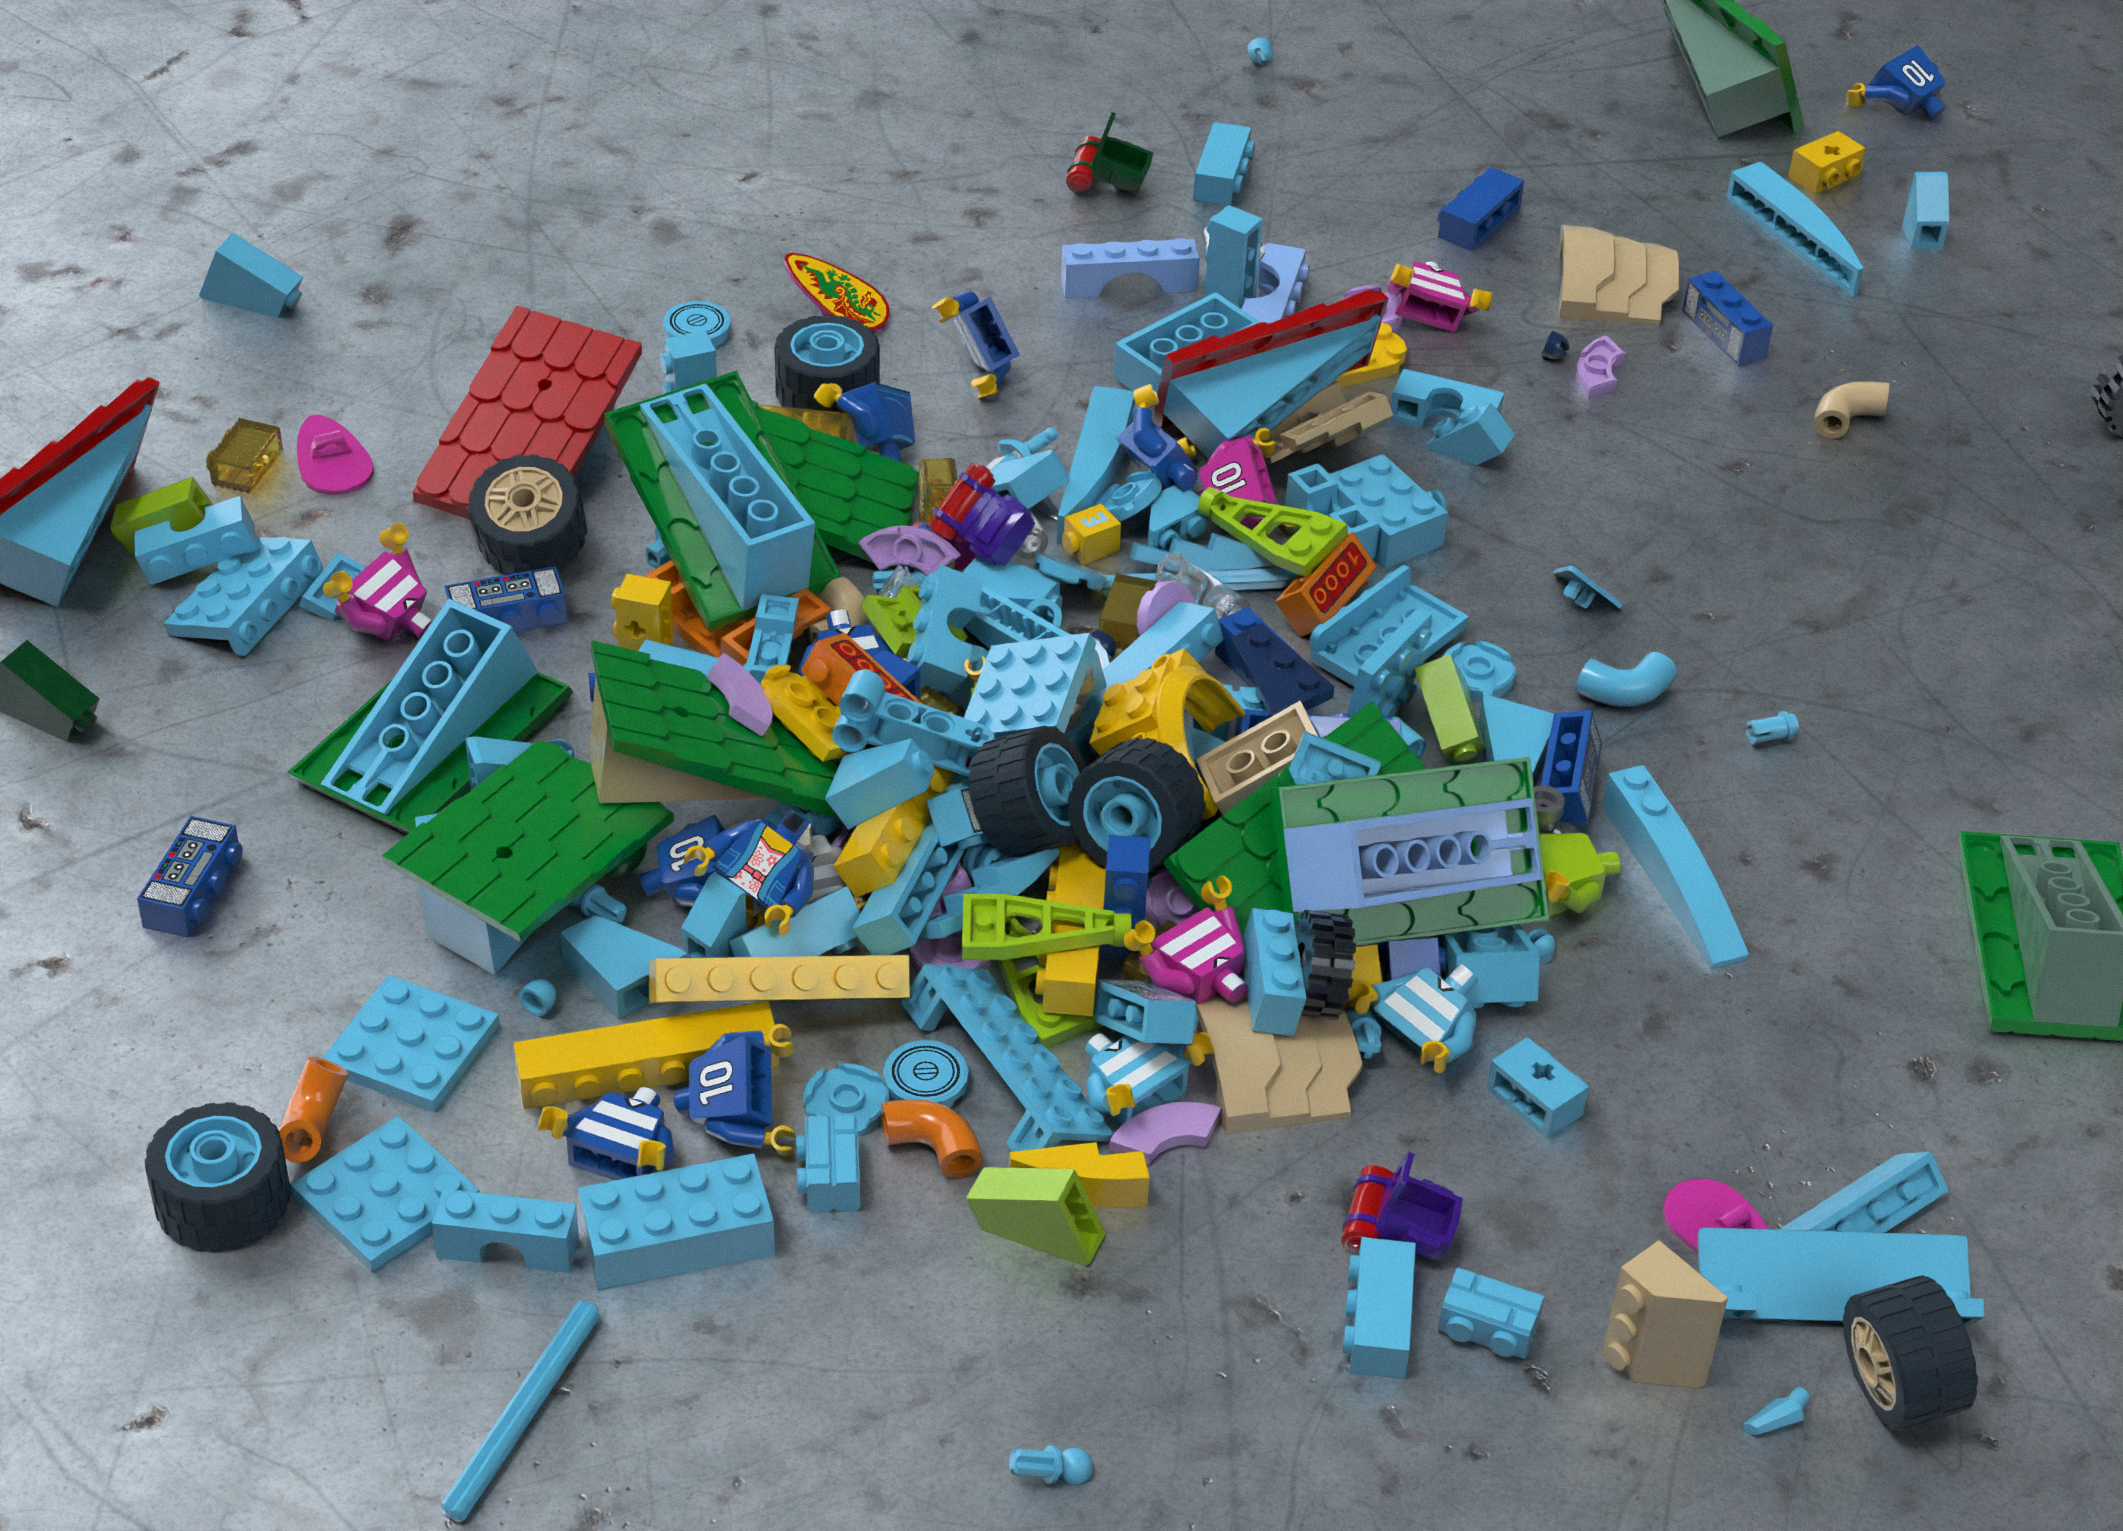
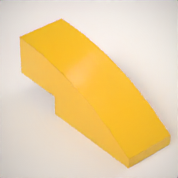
(1108, 1180)

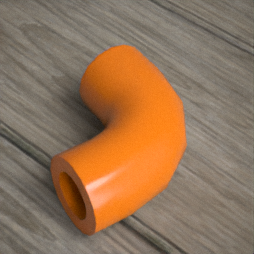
(311, 1108)
(934, 1126)

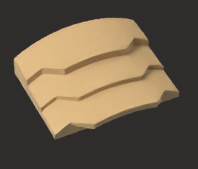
(1614, 277)
(1328, 422)
(1278, 1077)

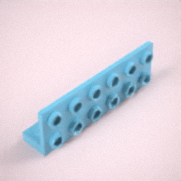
(1051, 1099)
(1816, 1272)

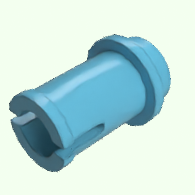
(1773, 728)

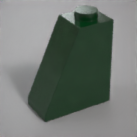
(44, 694)

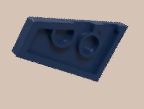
(1278, 671)

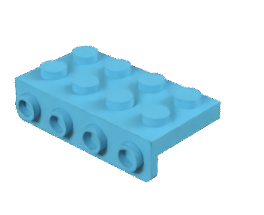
(248, 593)
(1370, 620)

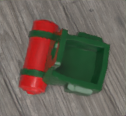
(1109, 162)

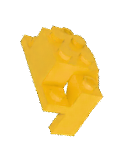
(1155, 706)

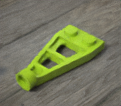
(1300, 554)
(985, 927)
(1051, 1027)

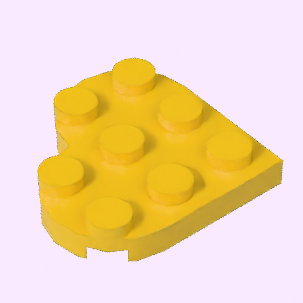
(1385, 360)
(804, 710)

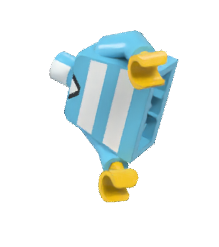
(1424, 1012)
(1139, 1075)

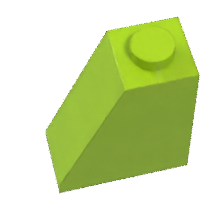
(180, 503)
(1450, 708)
(1038, 1210)

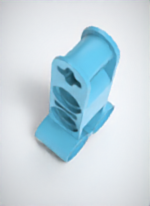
(885, 718)

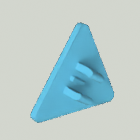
(1576, 581)

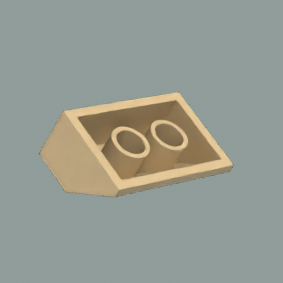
(1254, 756)
(1663, 1320)

